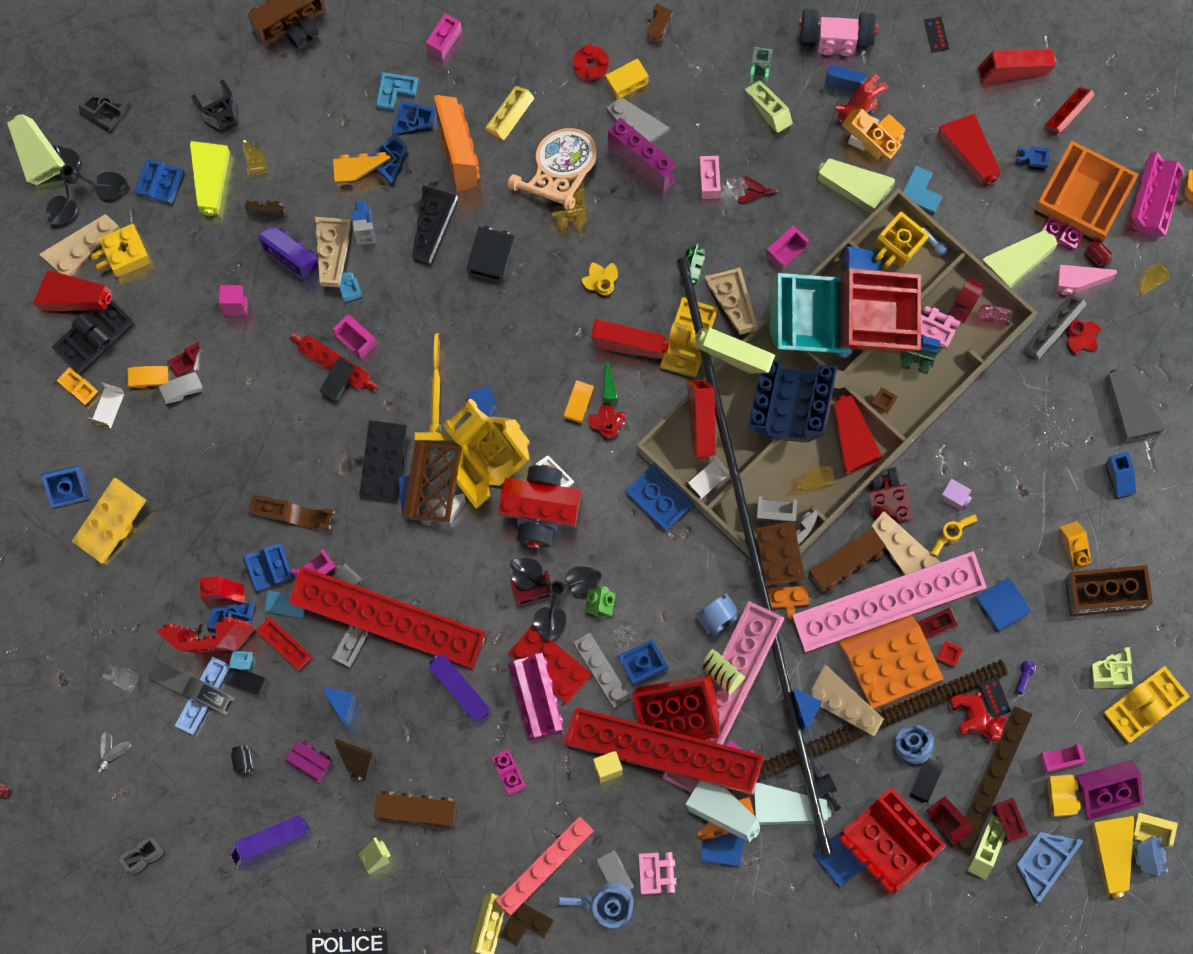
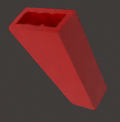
(1015, 64)
(971, 147)
(70, 293)
(628, 340)
(702, 418)
(854, 437)

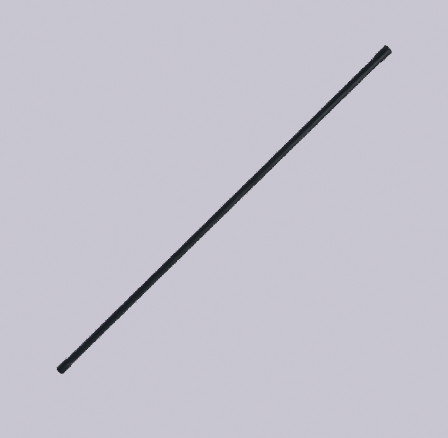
(823, 838)

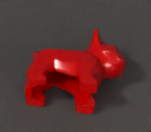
(862, 98)
(977, 718)

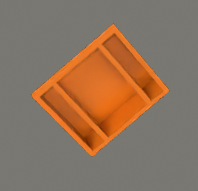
(457, 142)
(1086, 191)
(891, 662)

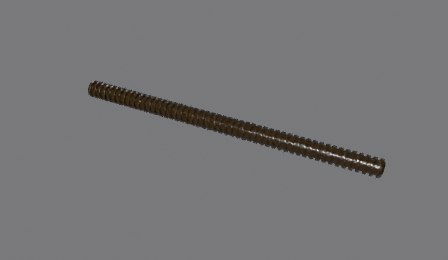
(890, 715)

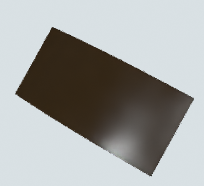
(270, 210)

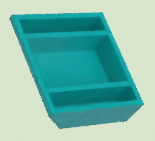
(805, 313)

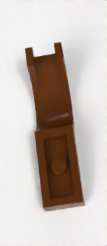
(290, 513)

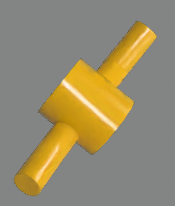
(945, 538)

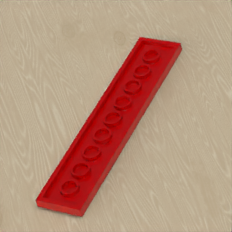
(386, 617)
(664, 750)

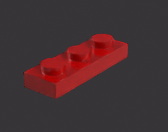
(1069, 110)
(284, 643)

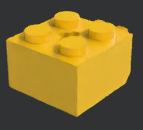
(900, 241)
(113, 247)

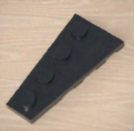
(433, 217)

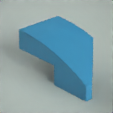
(349, 287)

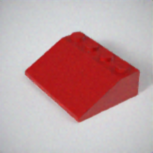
(680, 707)

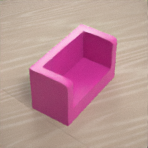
(443, 36)
(787, 247)
(232, 300)
(354, 336)
(320, 564)
(1062, 759)

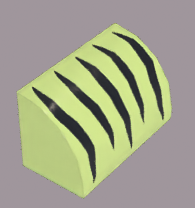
(722, 671)

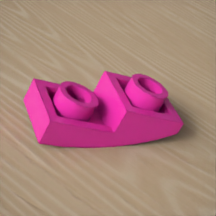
(1064, 234)
(508, 772)

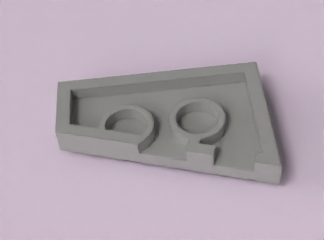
(638, 119)

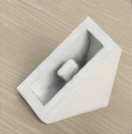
(458, 502)

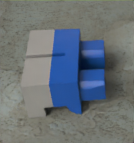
(363, 224)

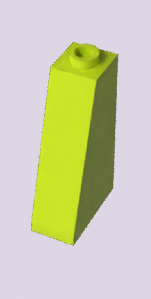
(209, 171)

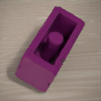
(309, 761)

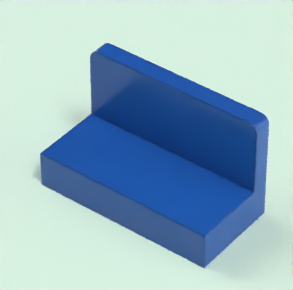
(844, 77)

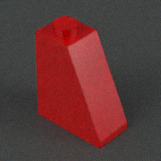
(221, 591)

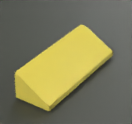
(510, 112)
(487, 926)

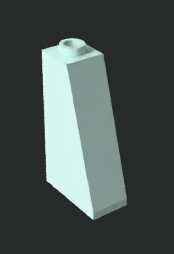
(782, 806)
(723, 809)

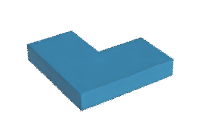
(392, 85)
(919, 194)

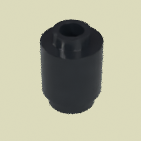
(241, 760)

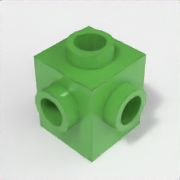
(600, 601)

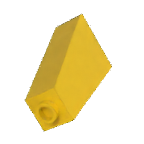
(1114, 852)

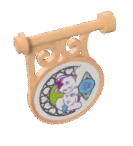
(562, 158)

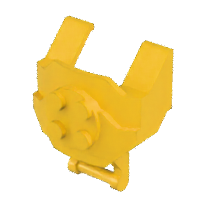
(489, 452)

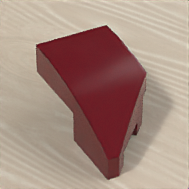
(185, 361)

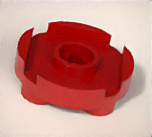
(590, 53)

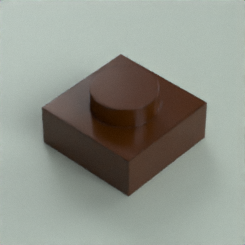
(884, 400)

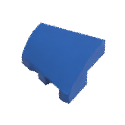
(413, 117)
(396, 149)
(240, 612)

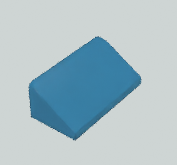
(278, 604)

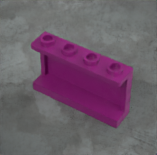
(641, 155)

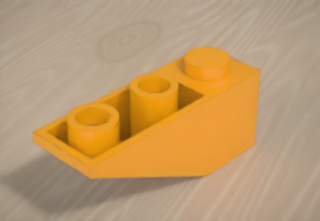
(871, 133)
(353, 169)

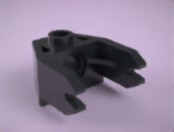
(210, 112)

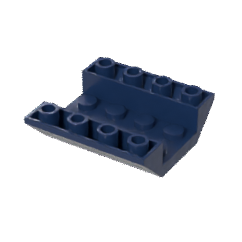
(792, 403)

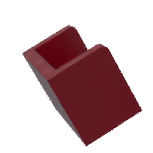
(537, 593)
(949, 820)
(1011, 820)

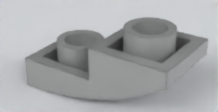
(179, 387)
(806, 525)
(614, 869)

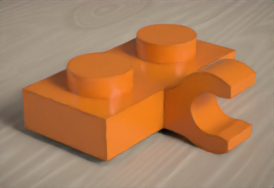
(789, 598)

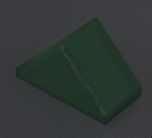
(761, 61)

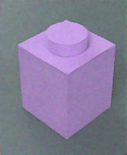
(956, 495)

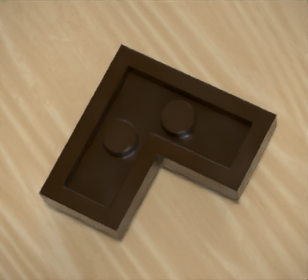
(524, 919)

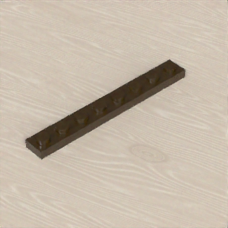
(994, 777)

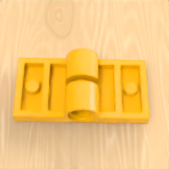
(682, 354)
(109, 521)
(1146, 704)

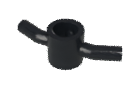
(825, 787)

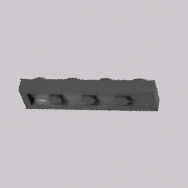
(1055, 326)

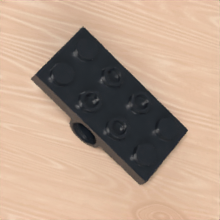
(91, 335)
(383, 460)

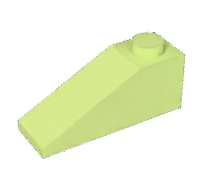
(769, 106)
(988, 848)

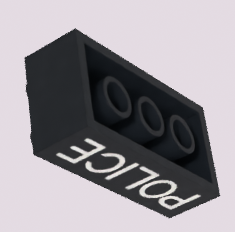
(355, 942)

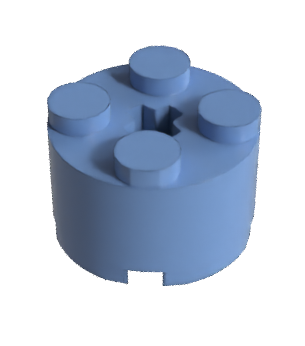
(717, 614)
(623, 901)

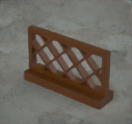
(417, 481)

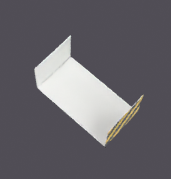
(108, 406)
(708, 478)

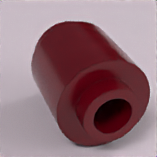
(1099, 253)

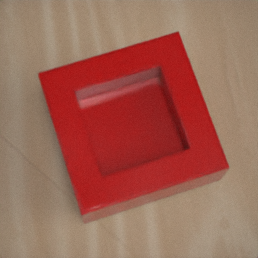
(950, 654)

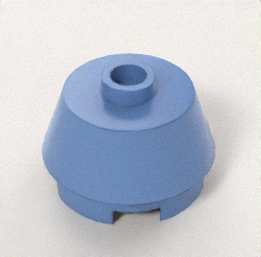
(914, 744)
(1151, 856)

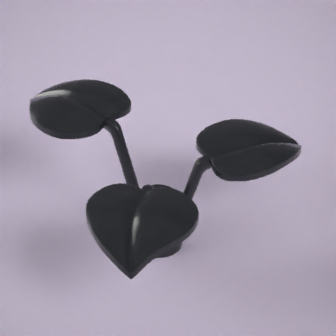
(61, 209)
(551, 621)

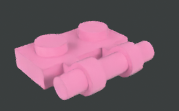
(936, 330)
(650, 873)

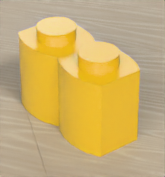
(1062, 795)

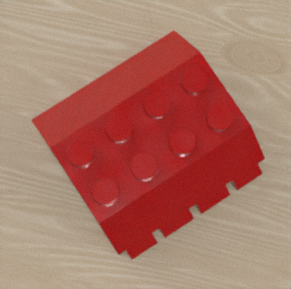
(891, 841)

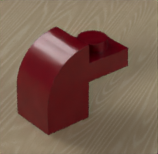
(966, 299)

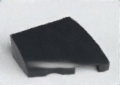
(103, 110)

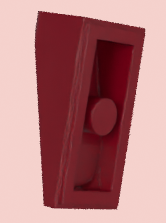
(938, 623)

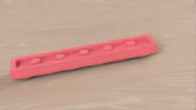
(544, 866)

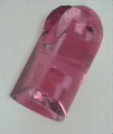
(995, 314)

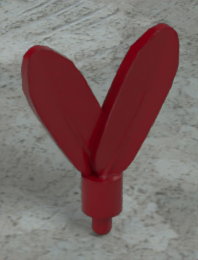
(757, 190)

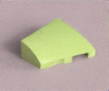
(1113, 672)

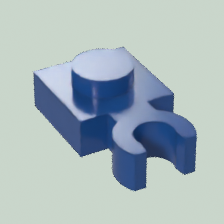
(1036, 156)

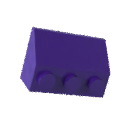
(288, 252)

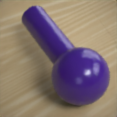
(1027, 668)

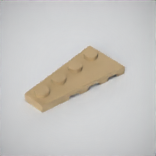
(332, 241)
(77, 248)
(734, 299)
(902, 546)
(845, 702)

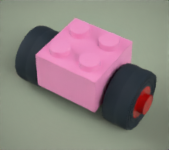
(838, 34)

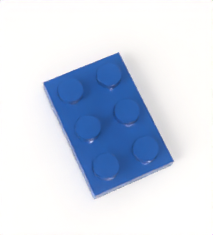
(659, 498)

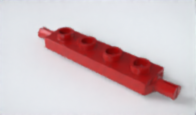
(327, 358)

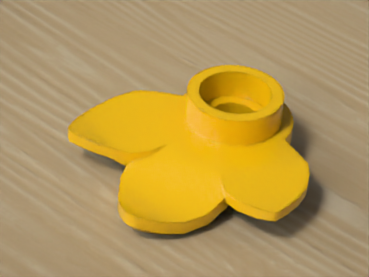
(599, 276)

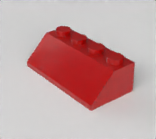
(539, 502)

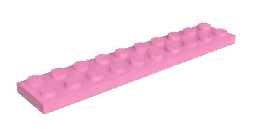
(889, 601)
(746, 653)

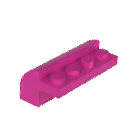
(1156, 195)
(535, 696)

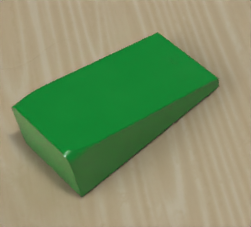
(609, 390)

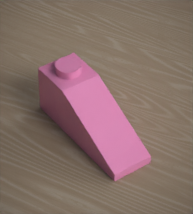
(1077, 279)

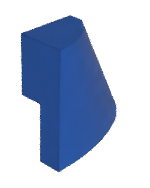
(722, 850)

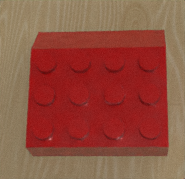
(880, 311)

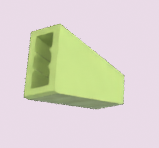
(34, 150)
(856, 184)
(1020, 258)
(734, 351)

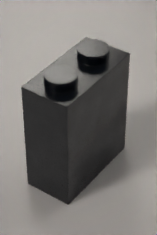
(491, 253)

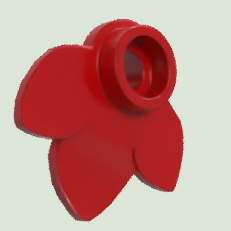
(1085, 338)
(607, 418)

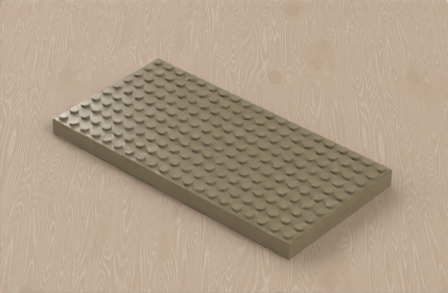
(778, 466)

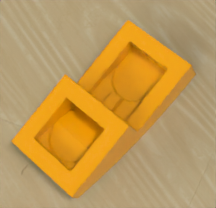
(147, 376)
(77, 386)
(578, 401)

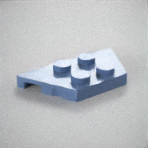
(1046, 861)

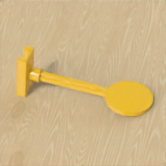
(434, 435)

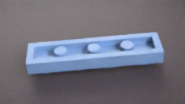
(195, 710)

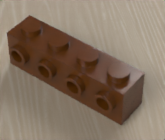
(847, 560)
(415, 810)

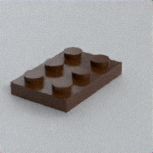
(780, 553)

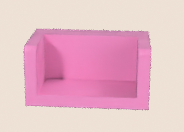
(709, 177)

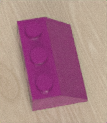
(1110, 789)

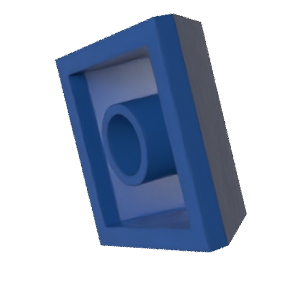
(65, 486)
(342, 703)
(806, 707)

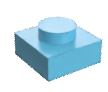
(241, 660)

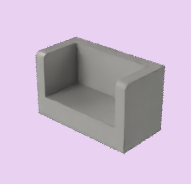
(775, 511)

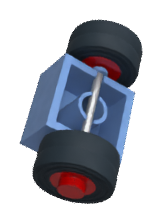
(536, 533)

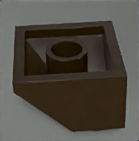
(356, 760)

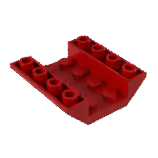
(229, 637)

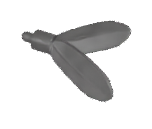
(109, 754)

